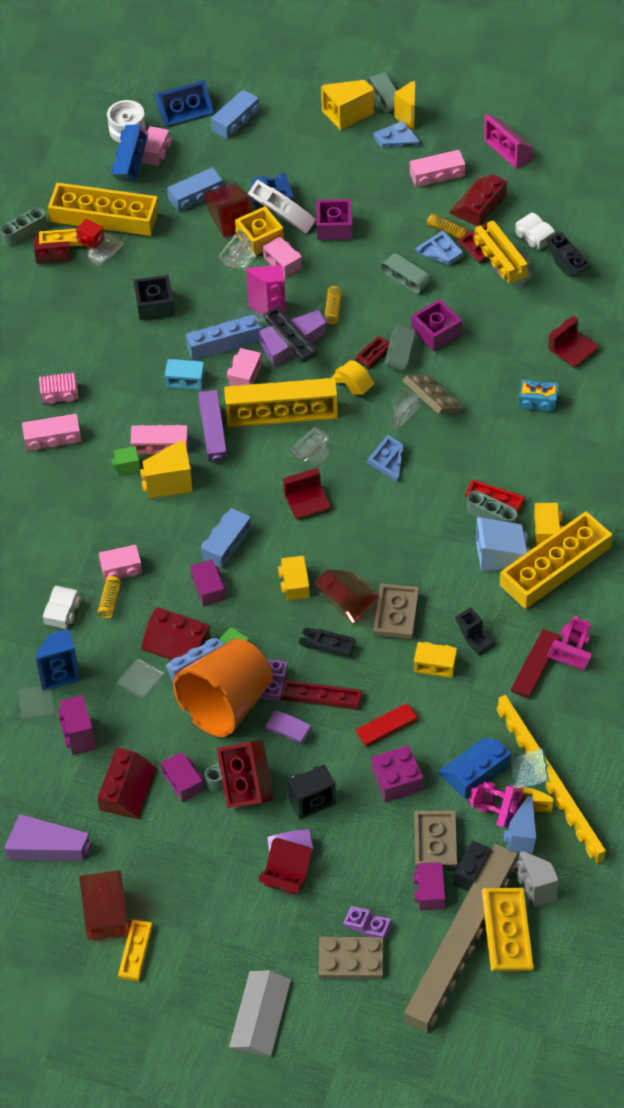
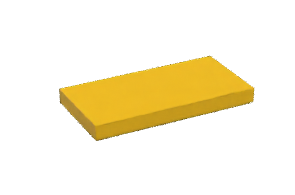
(507, 929)

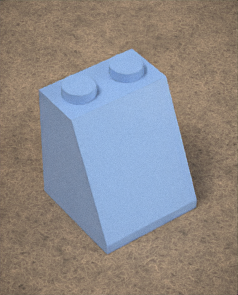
(499, 543)

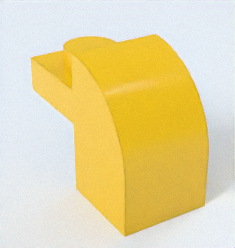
(355, 377)

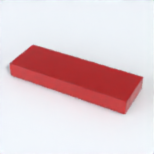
(504, 496)
(386, 725)

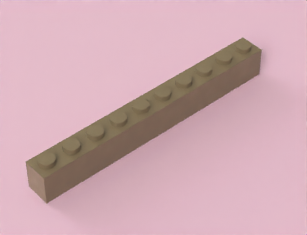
(458, 942)

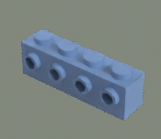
(223, 337)

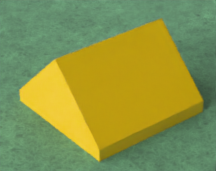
(405, 104)

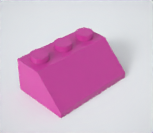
(507, 141)
(266, 288)

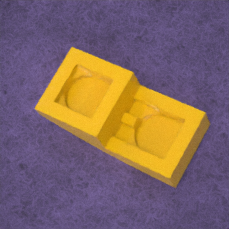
(541, 801)

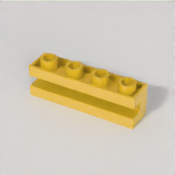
(501, 252)

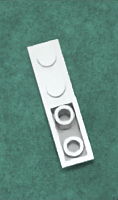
(282, 206)

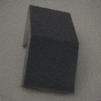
(472, 630)

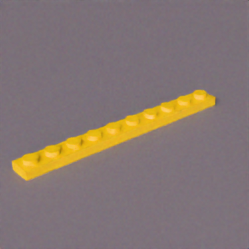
(554, 786)

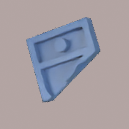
(395, 136)
(440, 249)
(387, 457)

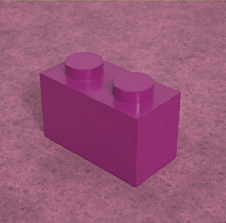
(208, 583)
(182, 776)
(430, 886)

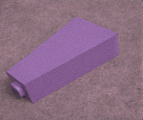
(311, 325)
(212, 425)
(45, 841)

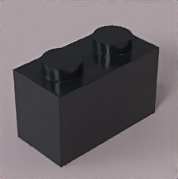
(471, 865)

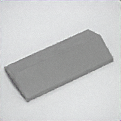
(260, 1013)

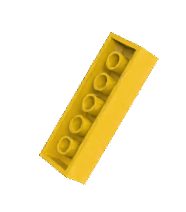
(108, 208)
(281, 402)
(555, 560)

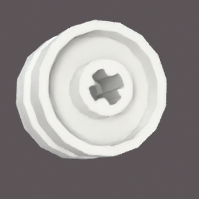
(122, 114)

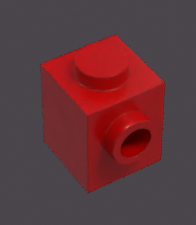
(90, 234)

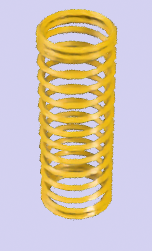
(429, 223)
(329, 296)
(114, 598)

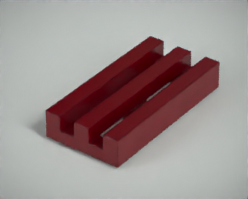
(375, 355)

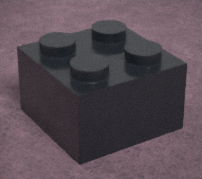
(154, 297)
(312, 791)

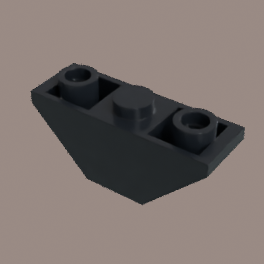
(566, 255)

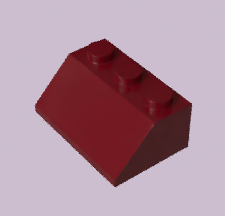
(480, 200)
(173, 634)
(245, 773)
(126, 784)

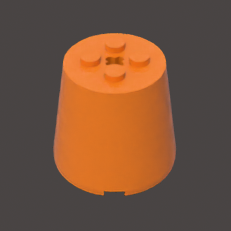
(223, 686)

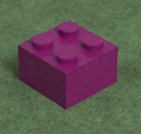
(334, 219)
(436, 324)
(76, 725)
(396, 773)

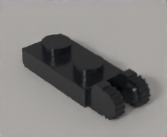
(328, 642)

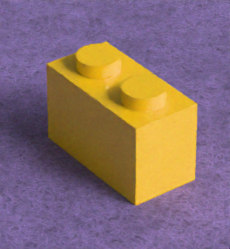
(546, 520)
(294, 577)
(435, 659)

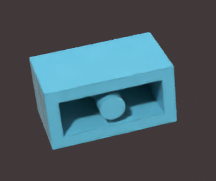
(184, 374)

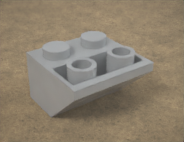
(537, 878)

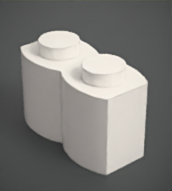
(534, 230)
(61, 607)

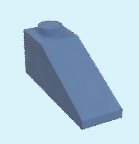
(521, 831)

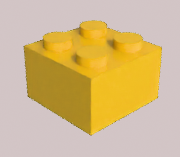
(260, 228)

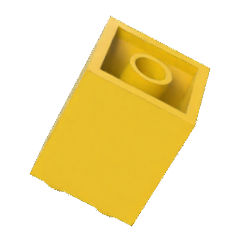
(347, 102)
(167, 472)

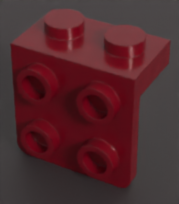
(51, 251)
(570, 343)
(305, 494)
(286, 866)

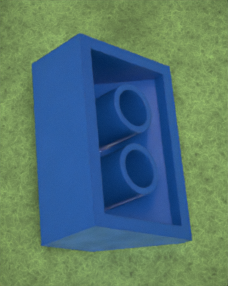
(183, 103)
(130, 153)
(57, 661)
(476, 766)

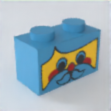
(538, 395)

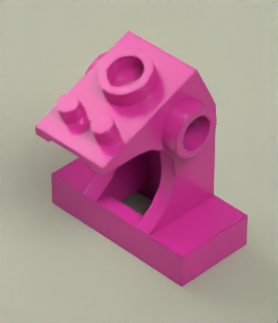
(575, 633)
(484, 797)

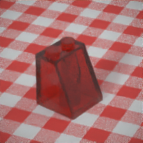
(226, 206)
(345, 592)
(104, 905)

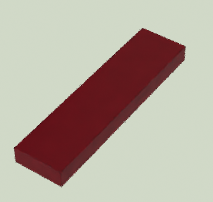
(534, 664)
(321, 695)

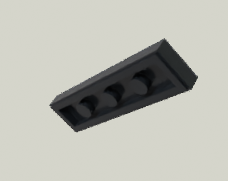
(290, 334)

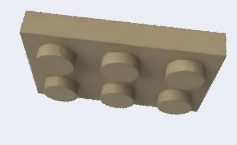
(433, 394)
(396, 611)
(435, 838)
(350, 957)

